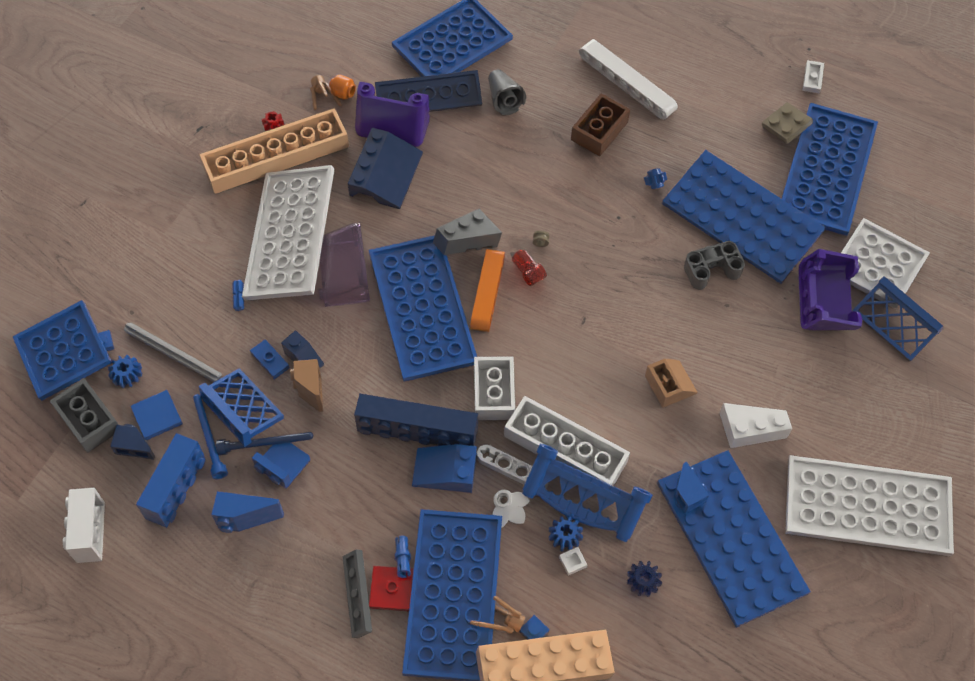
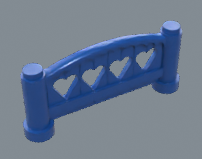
(628, 505)

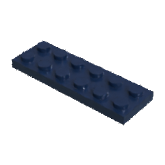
(444, 90)

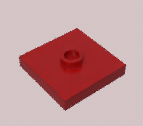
(389, 590)

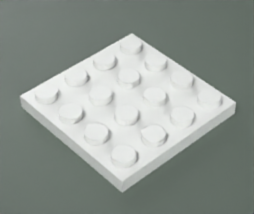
(882, 255)

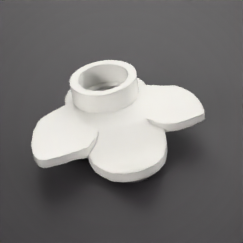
(512, 509)

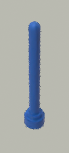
(218, 469)

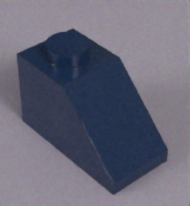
(299, 349)
(130, 442)

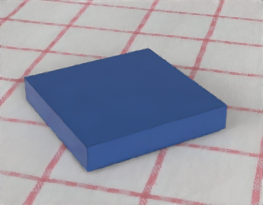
(156, 415)

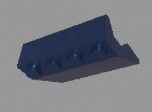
(385, 168)

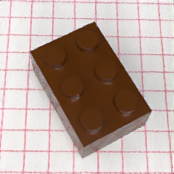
(600, 124)

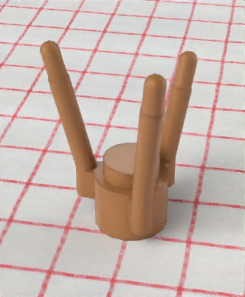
(320, 86)
(513, 619)

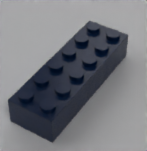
(415, 421)

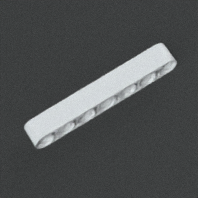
(628, 79)

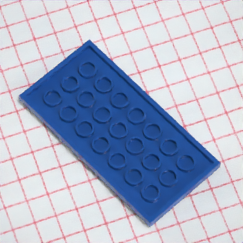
(830, 167)
(741, 211)
(422, 308)
(736, 542)
(450, 588)

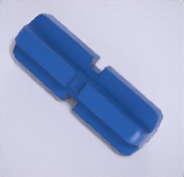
(238, 301)

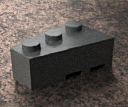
(467, 232)

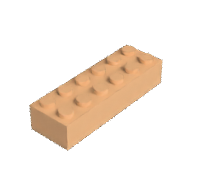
(553, 658)

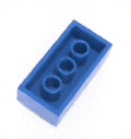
(171, 480)

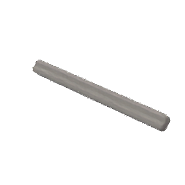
(172, 352)

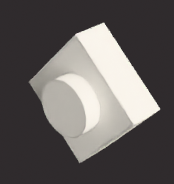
(573, 561)

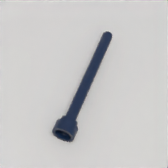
(224, 447)

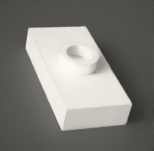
(813, 76)

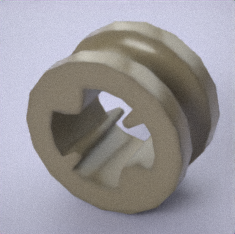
(541, 238)

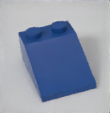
(445, 467)
(243, 512)

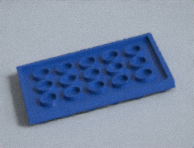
(452, 39)

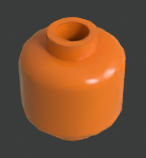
(342, 87)

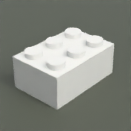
(494, 387)
(84, 525)

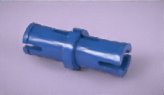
(402, 557)

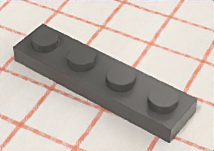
(357, 594)

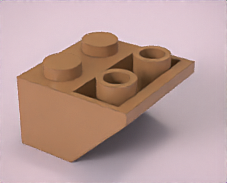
(669, 381)

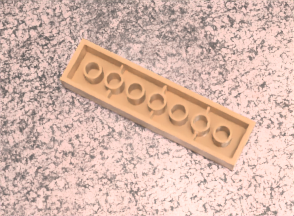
(274, 150)

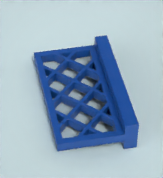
(909, 306)
(229, 417)

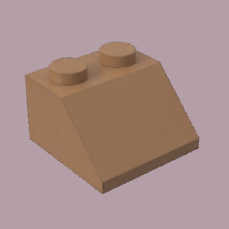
(308, 382)

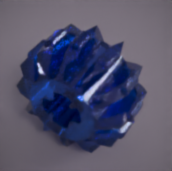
(648, 573)

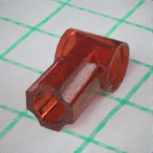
(531, 272)

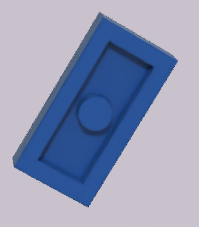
(269, 359)

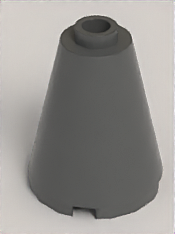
(505, 93)

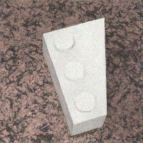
(753, 424)

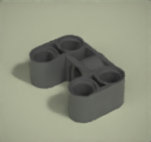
(713, 257)

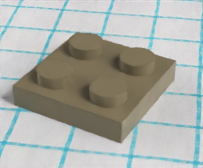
(787, 122)

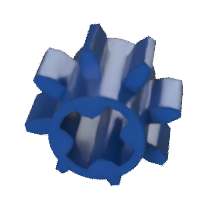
(655, 178)

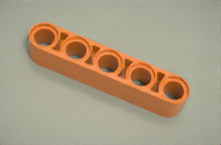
(487, 290)

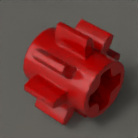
(272, 120)

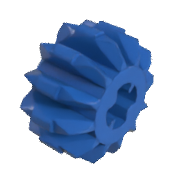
(125, 371)
(557, 532)

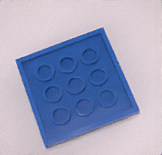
(61, 350)

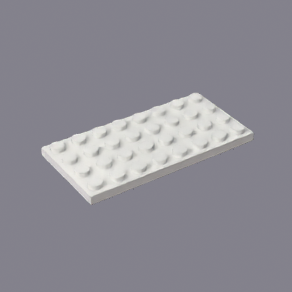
(289, 233)
(869, 505)

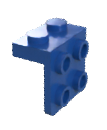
(281, 463)

